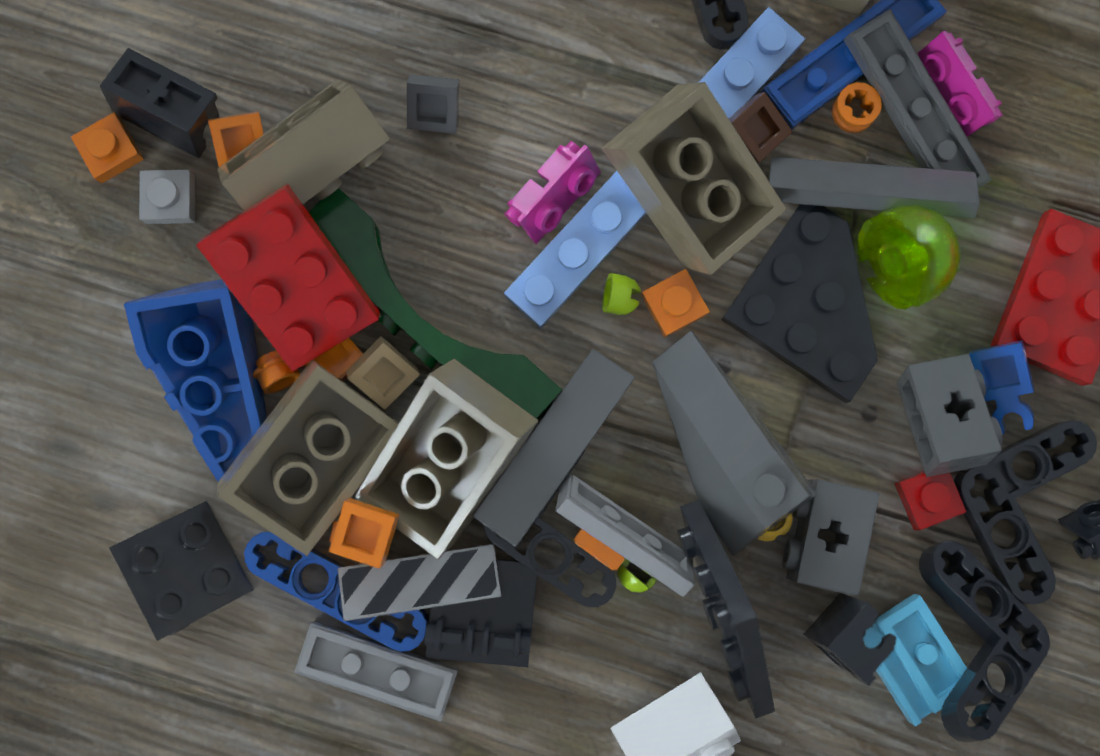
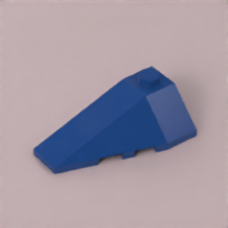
(205, 360)

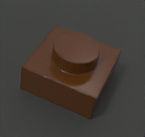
(760, 126)

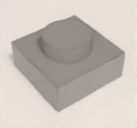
(167, 196)

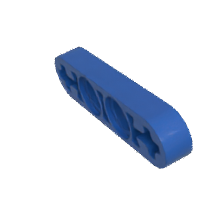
(330, 598)

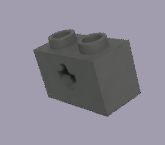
(940, 437)
(839, 563)

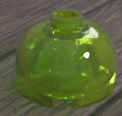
(910, 254)

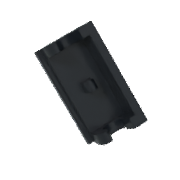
(160, 101)
(841, 633)

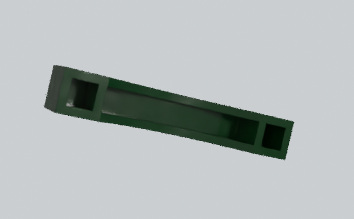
(360, 247)

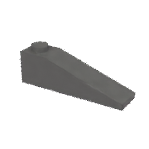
(729, 452)

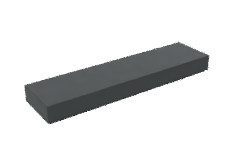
(912, 98)
(874, 186)
(553, 448)

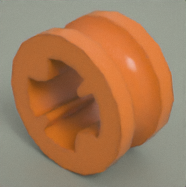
(870, 101)

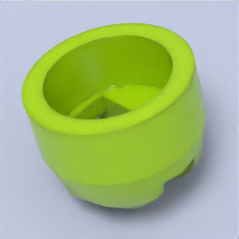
(618, 294)
(631, 582)

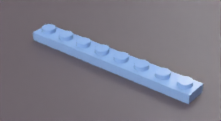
(614, 208)

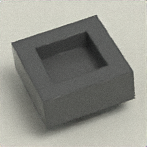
(432, 103)

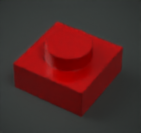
(929, 499)

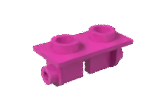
(952, 73)
(569, 175)

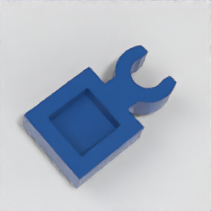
(1006, 378)

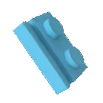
(923, 662)

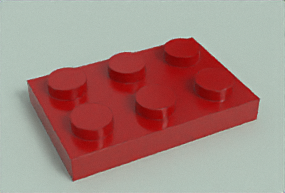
(289, 278)
(1058, 299)

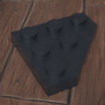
(810, 303)
(727, 610)

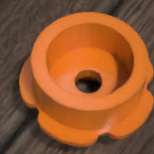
(274, 373)

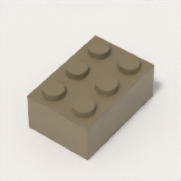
(307, 149)
(695, 177)
(446, 456)
(307, 458)

